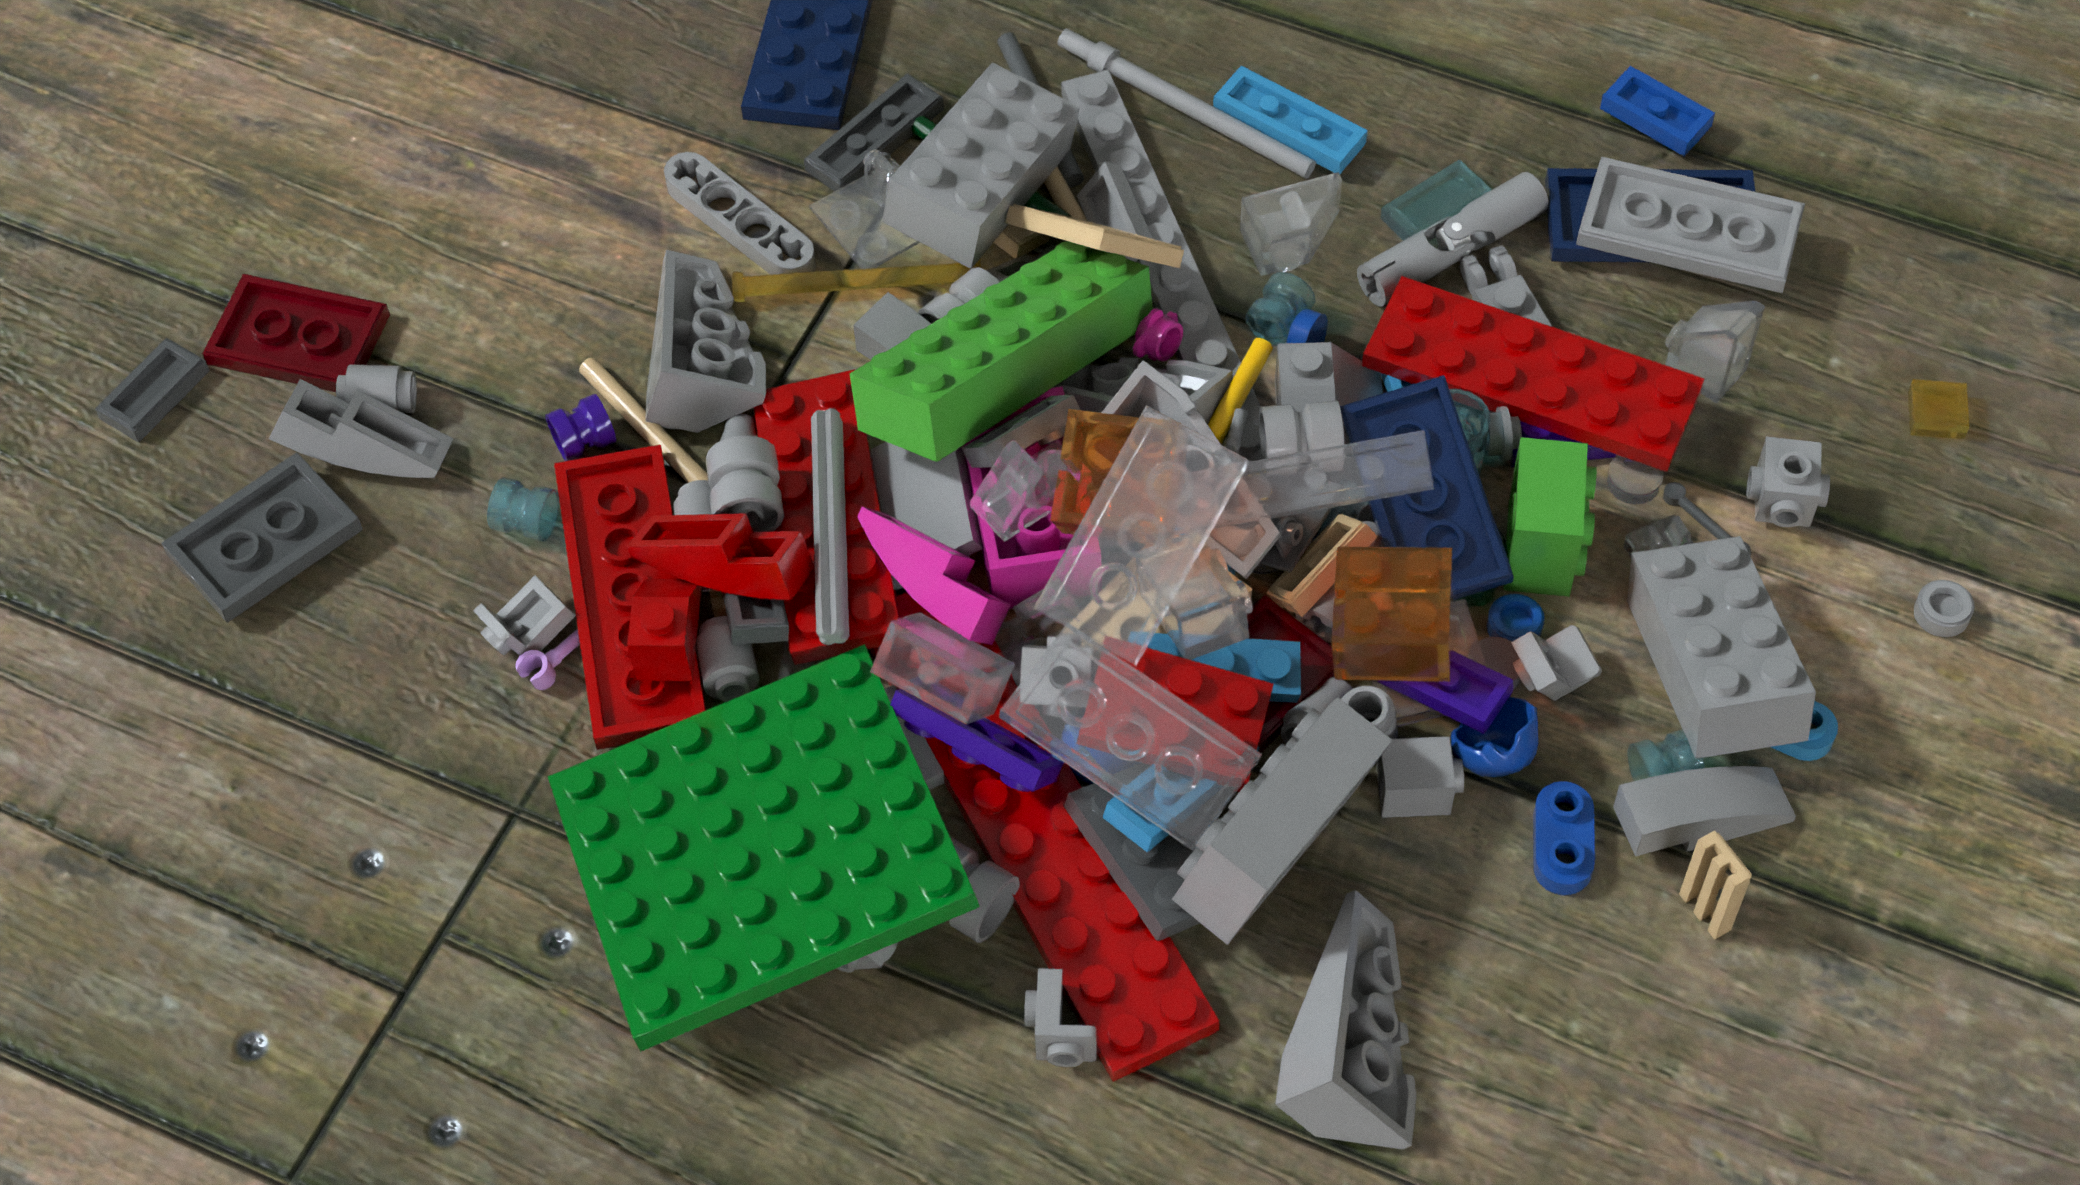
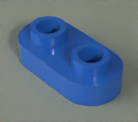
(1563, 833)

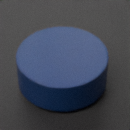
(1308, 327)
(1514, 617)

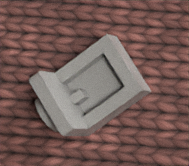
(526, 620)
(1555, 664)
(1053, 1041)

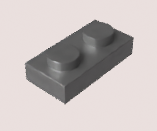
(1040, 423)

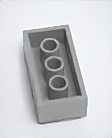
(978, 162)
(1720, 647)
(1277, 817)

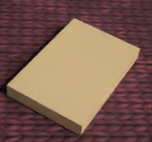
(1095, 235)

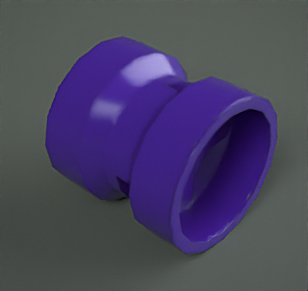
(586, 426)

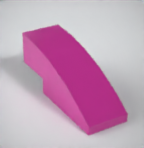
(935, 577)

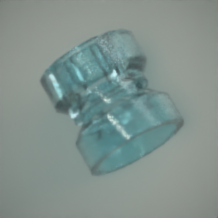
(1282, 301)
(523, 509)
(1661, 758)

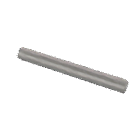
(829, 527)

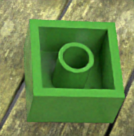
(1549, 516)

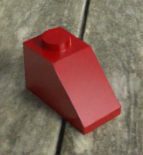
(664, 630)

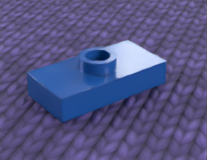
(1657, 110)

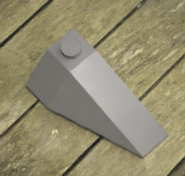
(1240, 544)

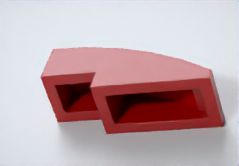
(725, 554)

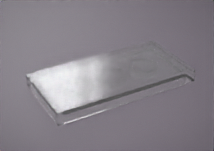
(1141, 534)
(1130, 736)

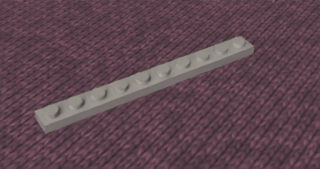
(1113, 139)

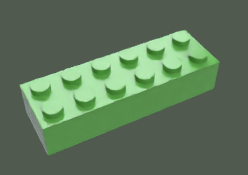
(1000, 349)

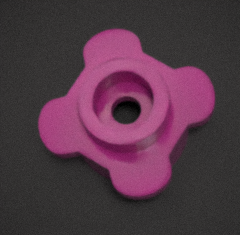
(1158, 335)

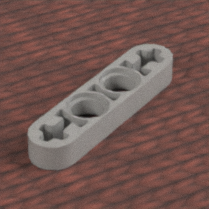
(744, 213)

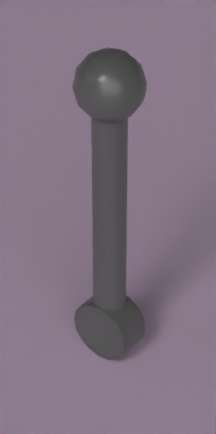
(1674, 495)

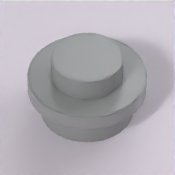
(1503, 434)

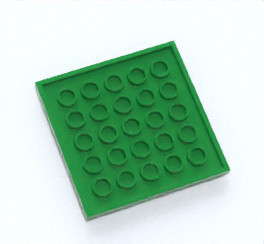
(758, 847)

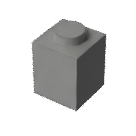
(1418, 777)

